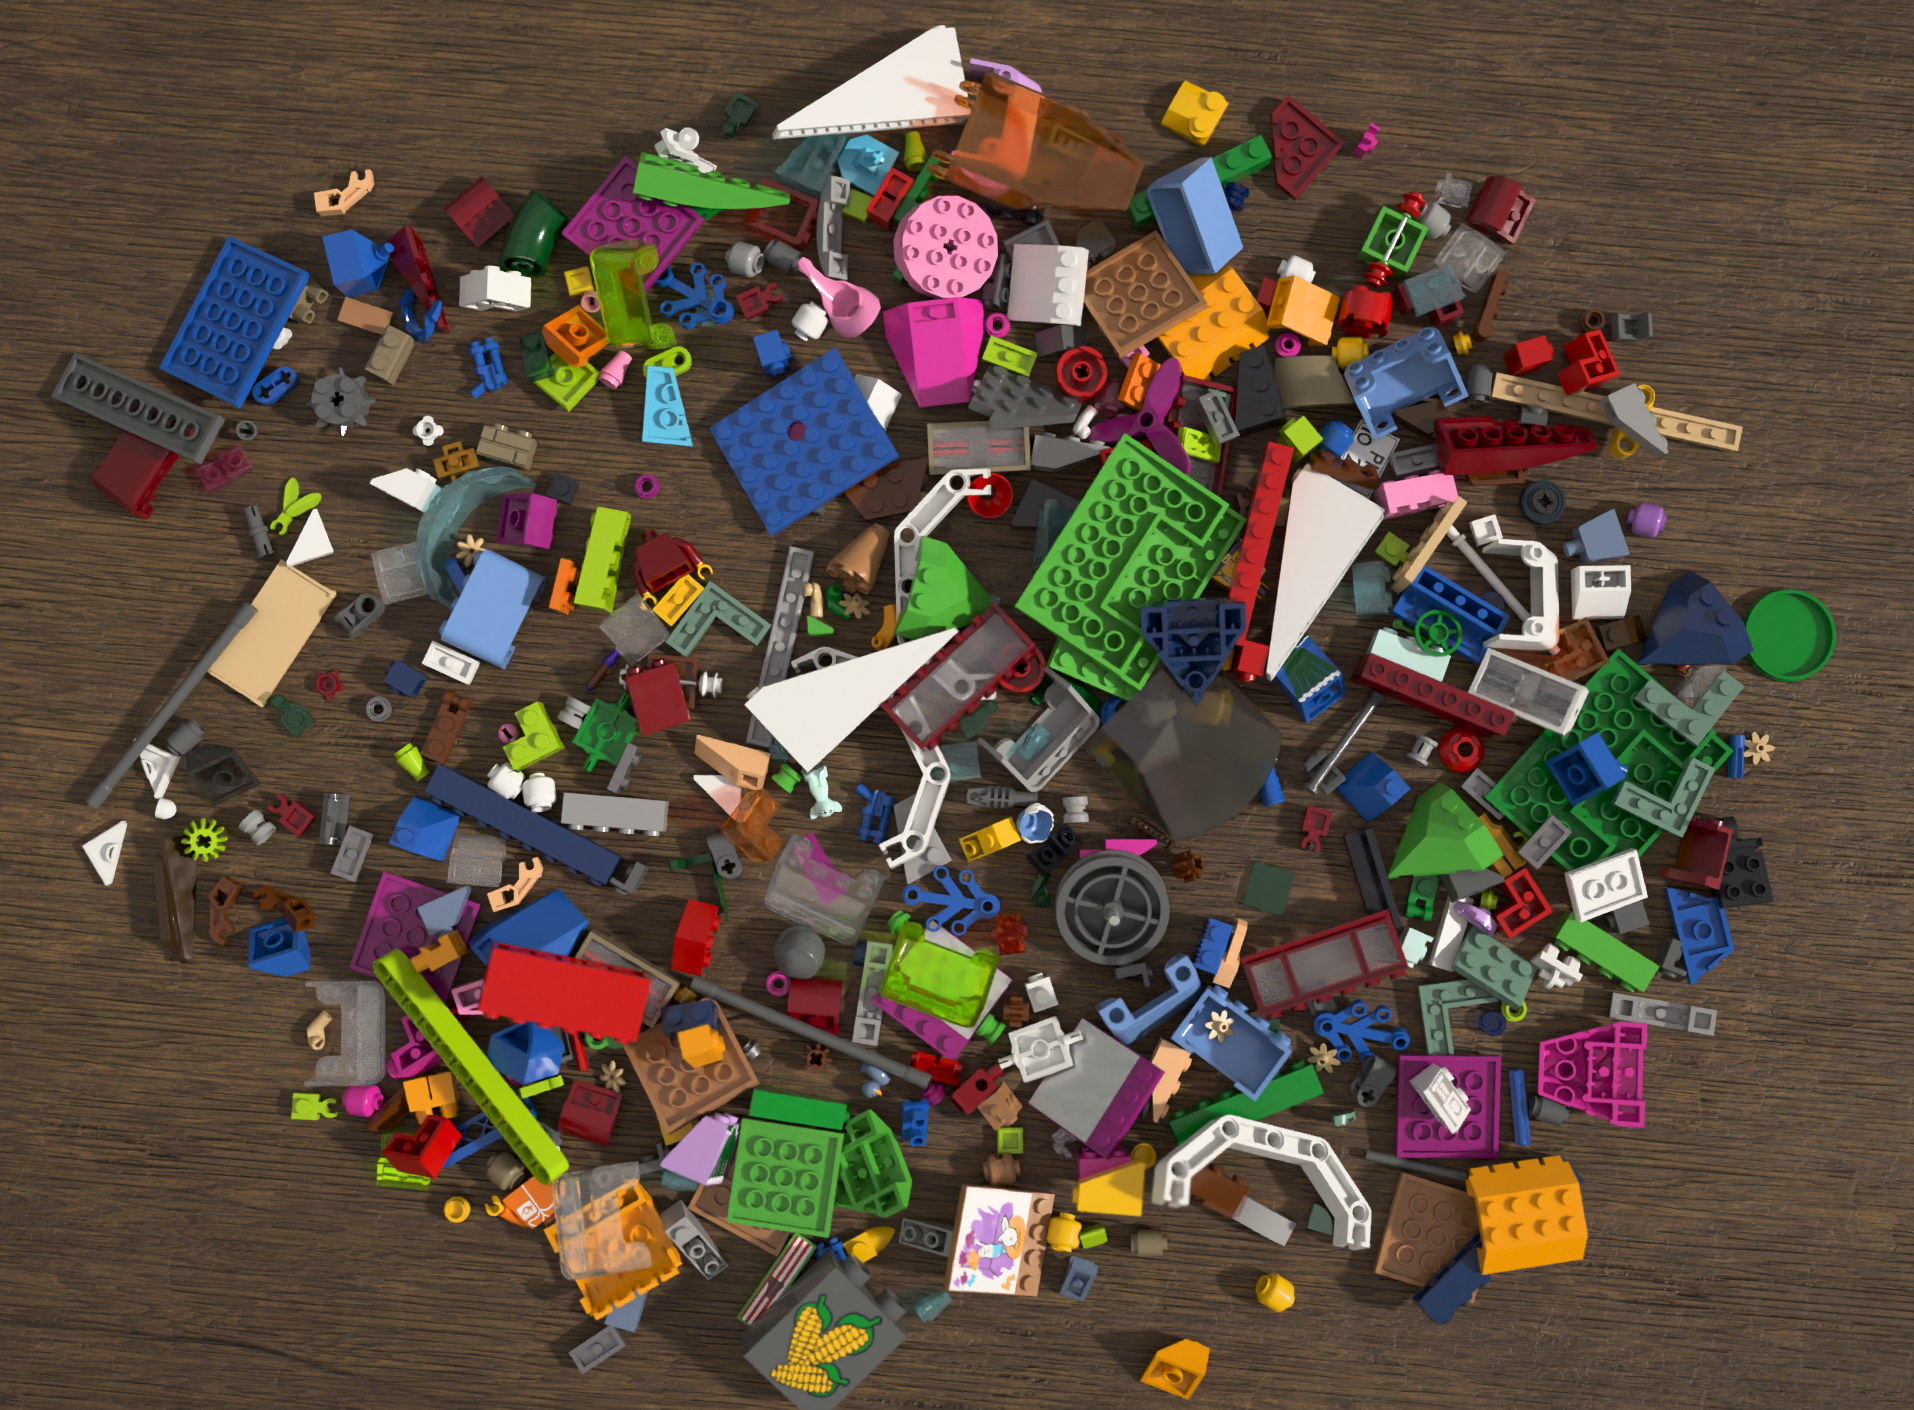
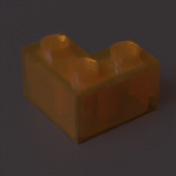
(1582, 651)
(750, 827)

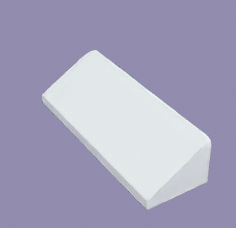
(1448, 936)

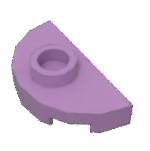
(1478, 917)

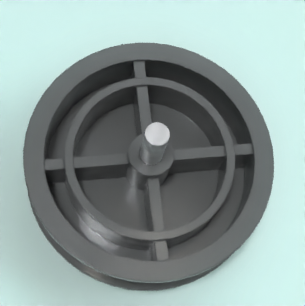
(1112, 907)

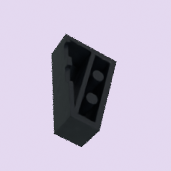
(1258, 393)

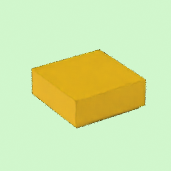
(579, 281)

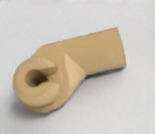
(315, 1031)

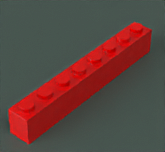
(1259, 528)

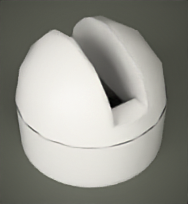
(165, 809)

